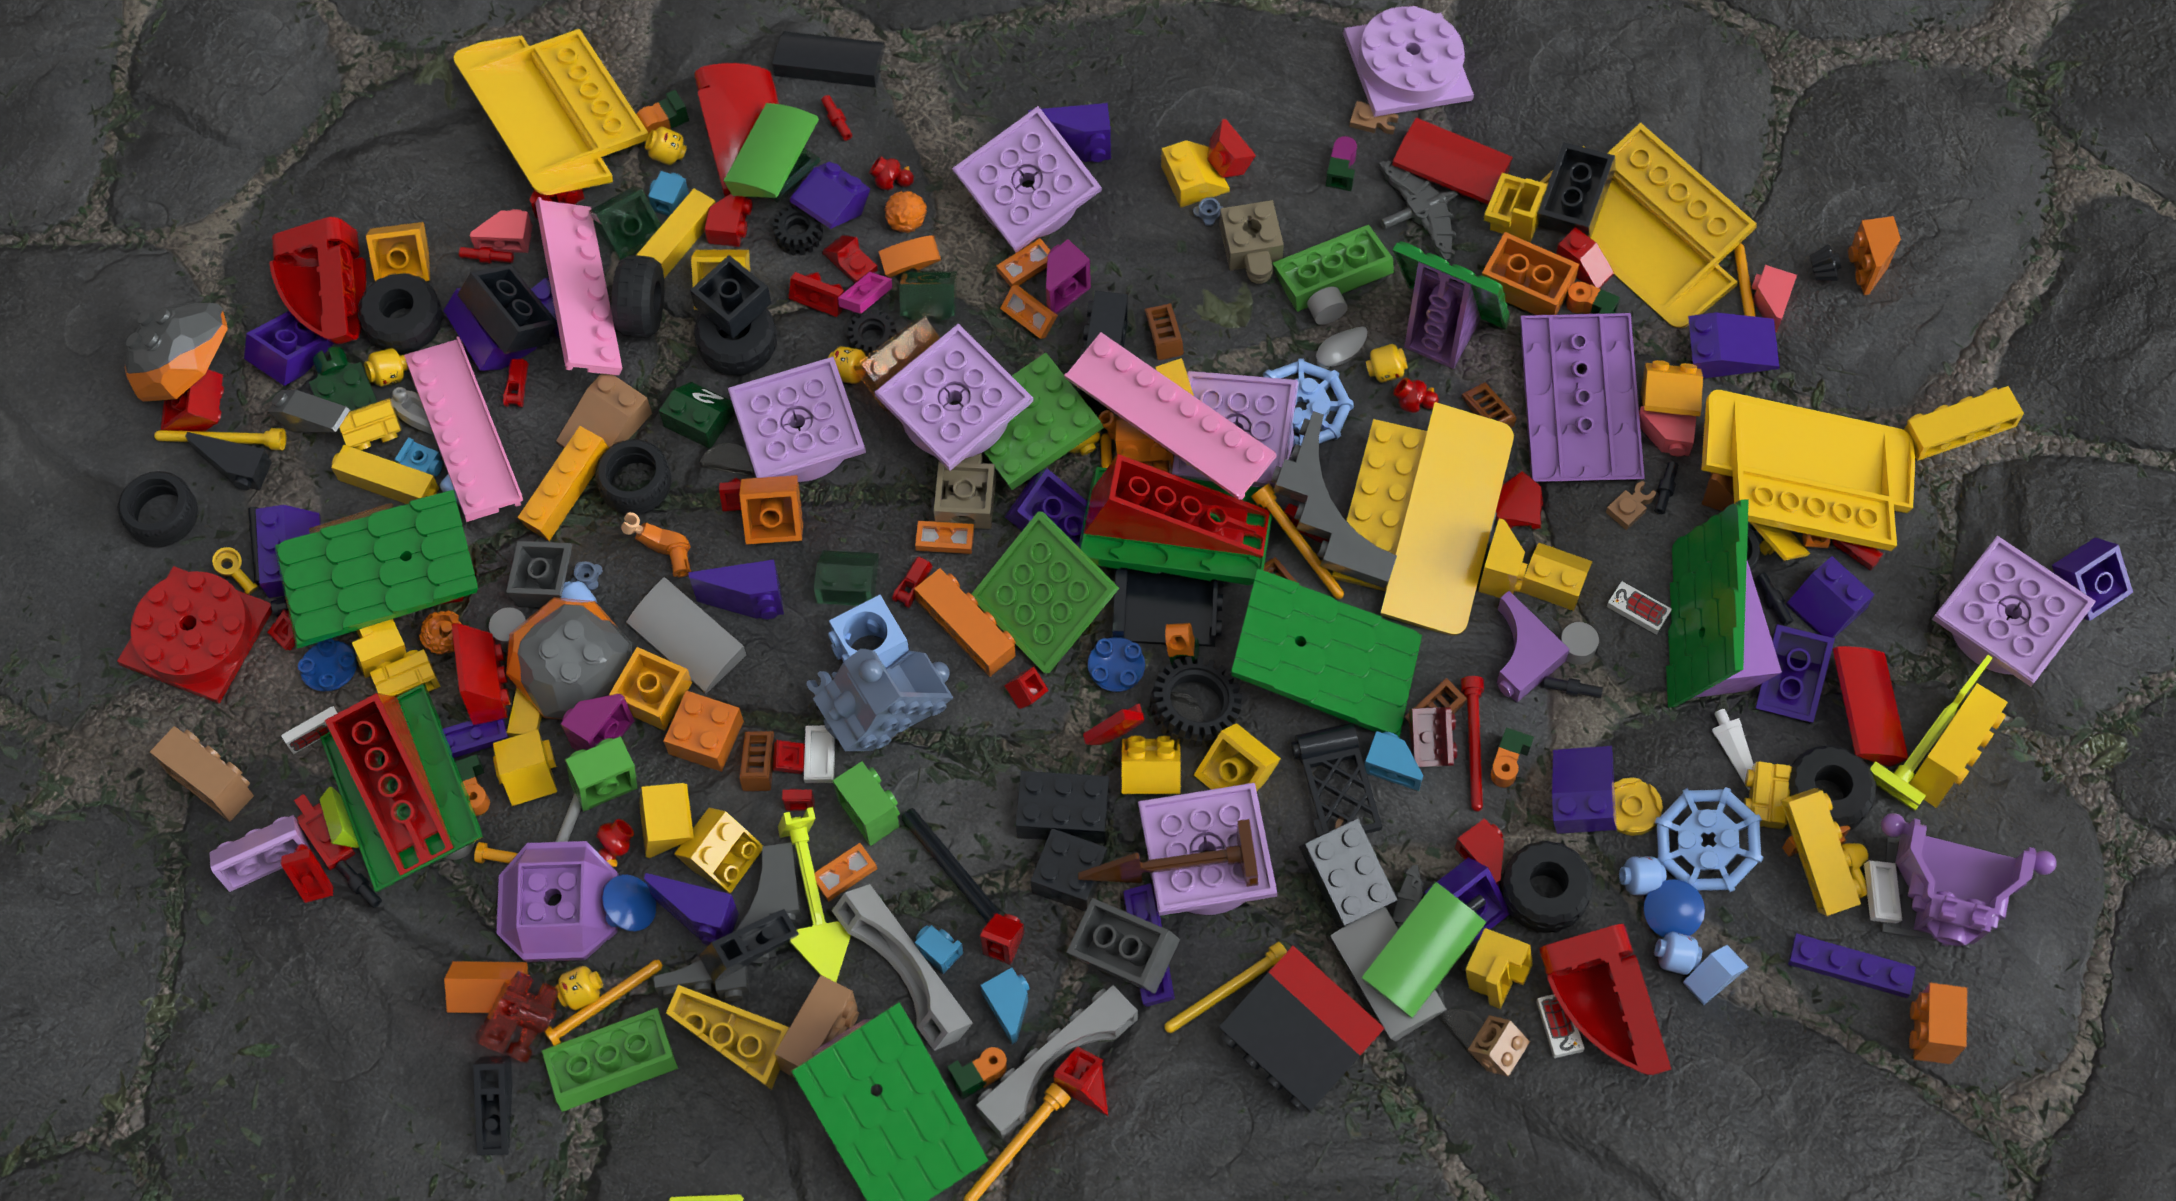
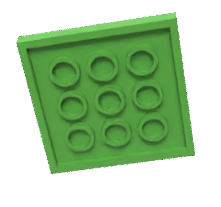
(1045, 428)
(1044, 592)

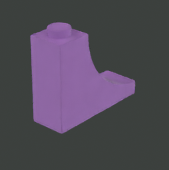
(1535, 650)

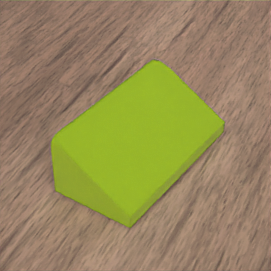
(337, 819)

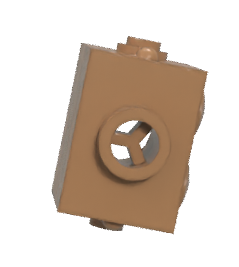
(1498, 1045)

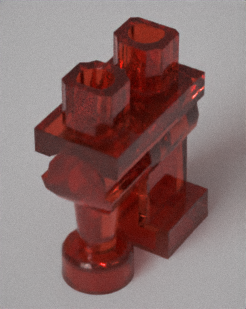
(518, 1007)

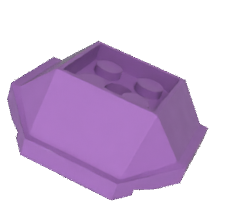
(561, 931)

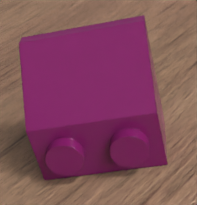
(1066, 276)
(596, 721)

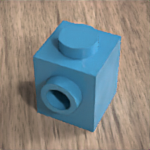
(667, 192)

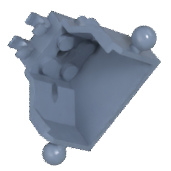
(873, 704)

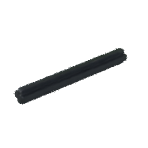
(950, 864)

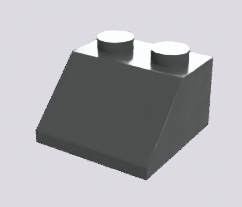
(538, 572)

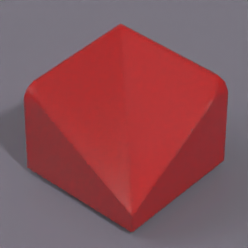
(1026, 688)

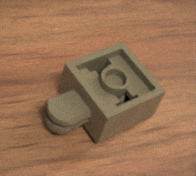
(1252, 239)
(966, 493)

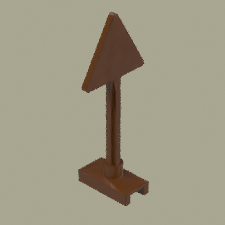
(1131, 869)

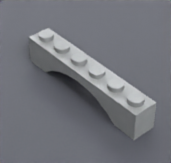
(937, 1011)
(1102, 1020)

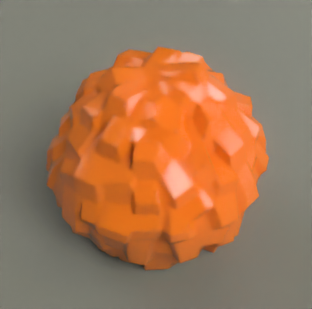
(905, 211)
(437, 632)

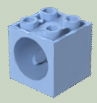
(864, 620)

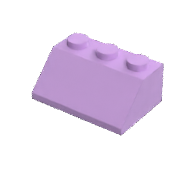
(256, 853)

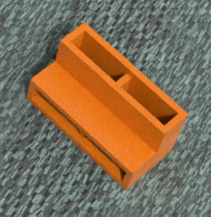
(475, 985)

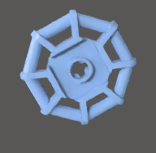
(1316, 398)
(1709, 822)

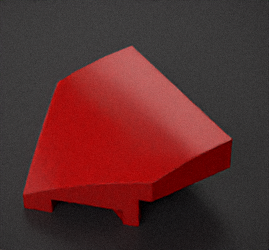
(1520, 502)
(1114, 726)

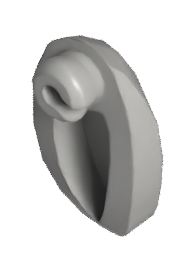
(1341, 347)
(410, 409)

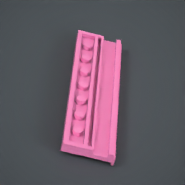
(578, 287)
(1170, 416)
(463, 429)

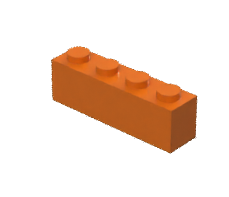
(965, 621)

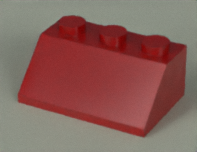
(480, 674)

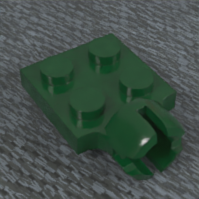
(341, 381)

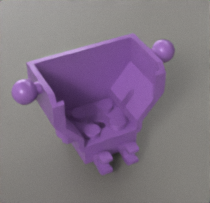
(1959, 887)

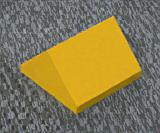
(665, 817)

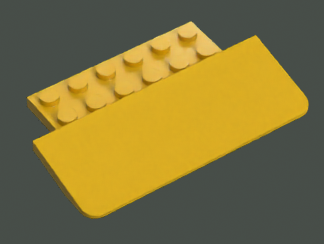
(552, 108)
(1667, 229)
(1811, 468)
(1434, 508)

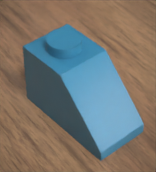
(1392, 761)
(1008, 1001)

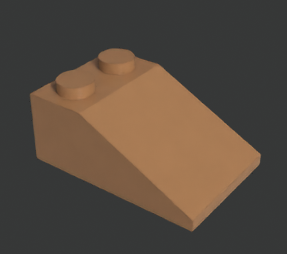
(608, 410)

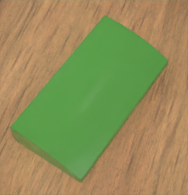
(770, 151)
(1339, 263)
(1423, 950)
(609, 1059)

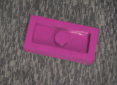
(865, 292)

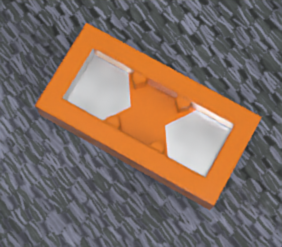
(1024, 263)
(1028, 311)
(944, 537)
(844, 871)

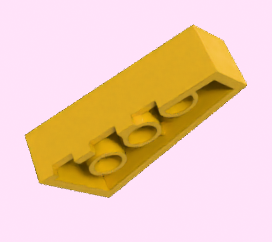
(1959, 744)
(733, 1032)

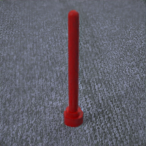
(1472, 688)

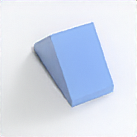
(1714, 974)

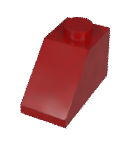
(1229, 151)
(1592, 263)
(1485, 845)
(1002, 937)

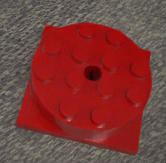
(211, 652)

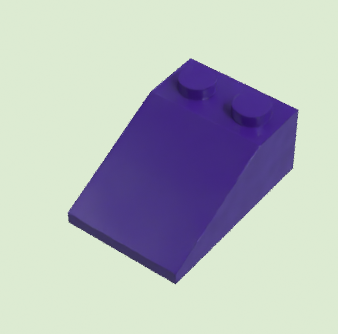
(1084, 129)
(1732, 344)
(283, 348)
(1053, 497)
(742, 589)
(1803, 665)
(1583, 790)
(701, 910)

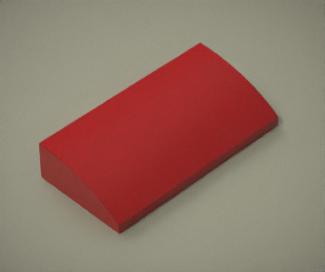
(1451, 160)
(1870, 705)

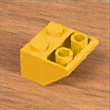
(1151, 765)
(720, 849)

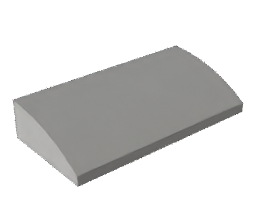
(686, 635)
(1360, 946)

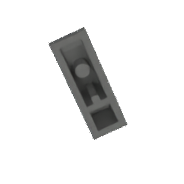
(307, 412)

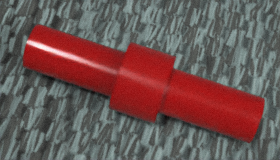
(836, 117)
(486, 254)

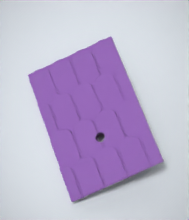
(1584, 421)

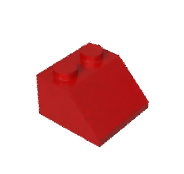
(197, 407)

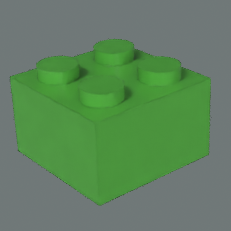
(601, 773)
(867, 803)

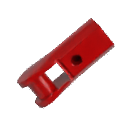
(516, 382)
(1863, 554)
(916, 574)

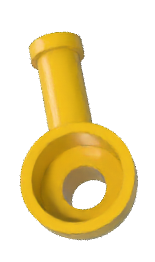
(231, 555)
(1858, 856)

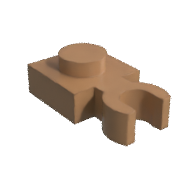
(1365, 120)
(1629, 507)

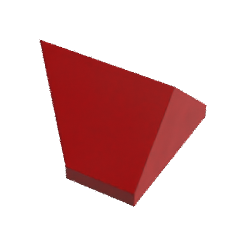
(1083, 1079)

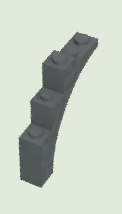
(1345, 549)
(776, 891)

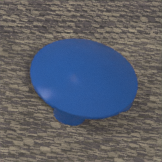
(1116, 664)
(328, 665)
(628, 903)
(1674, 908)

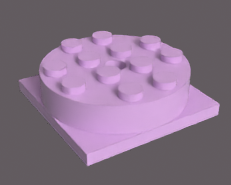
(1409, 61)
(1020, 153)
(948, 372)
(796, 397)
(1254, 404)
(2015, 585)
(1199, 824)

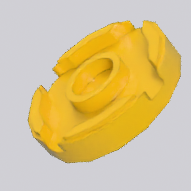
(1636, 806)

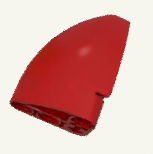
(731, 103)
(321, 277)
(1607, 996)

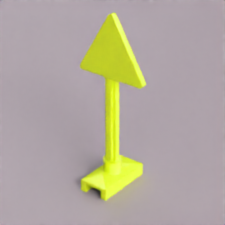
(1898, 782)
(824, 942)

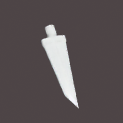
(1733, 742)

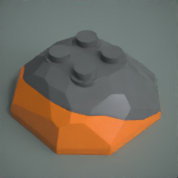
(173, 349)
(566, 655)

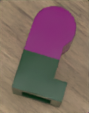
(1342, 157)

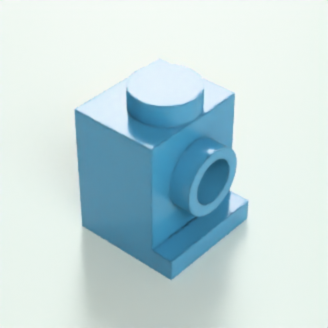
(420, 458)
(938, 947)

